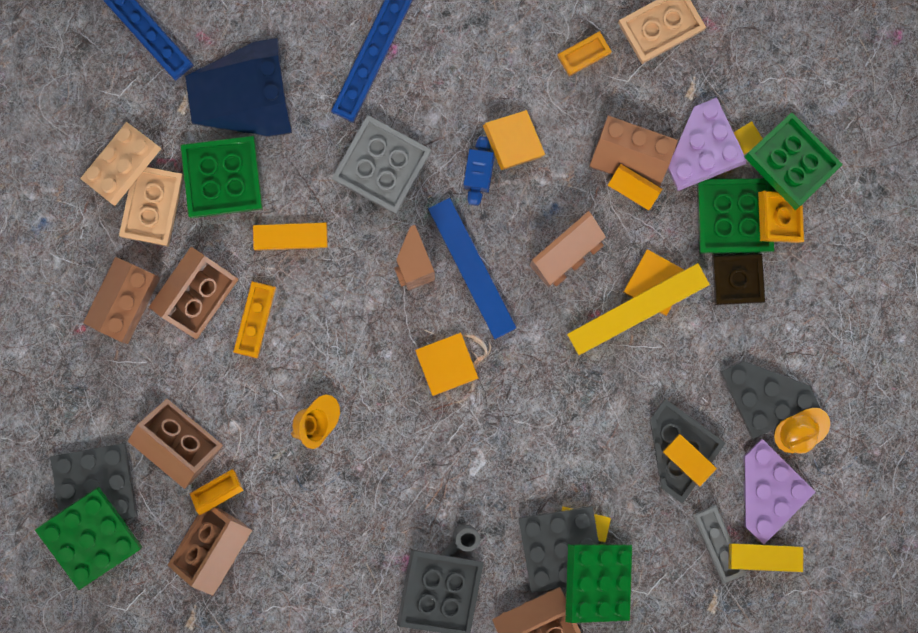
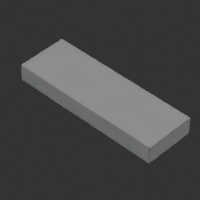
(717, 542)

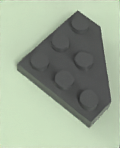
(766, 396)
(665, 426)

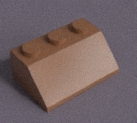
(635, 148)
(568, 250)
(413, 262)
(193, 293)
(121, 300)
(175, 443)
(209, 549)
(539, 615)

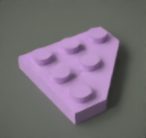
(705, 147)
(770, 491)

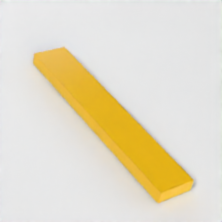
(638, 309)

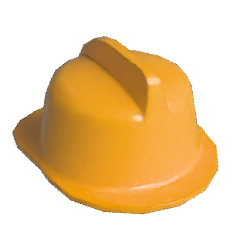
(316, 421)
(802, 431)

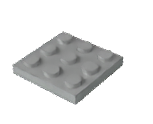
(381, 164)

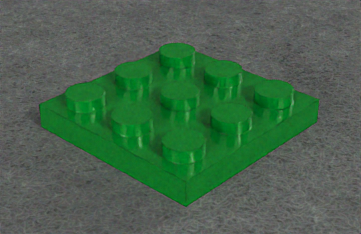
(793, 161)
(221, 177)
(731, 216)
(88, 538)
(598, 583)

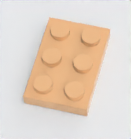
(661, 27)
(120, 163)
(152, 207)

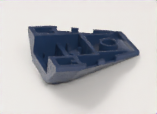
(241, 92)

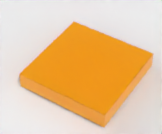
(513, 140)
(779, 219)
(649, 273)
(446, 364)

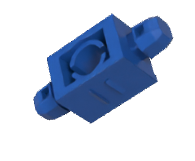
(478, 171)

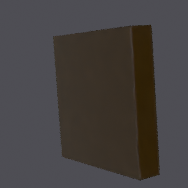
(738, 279)

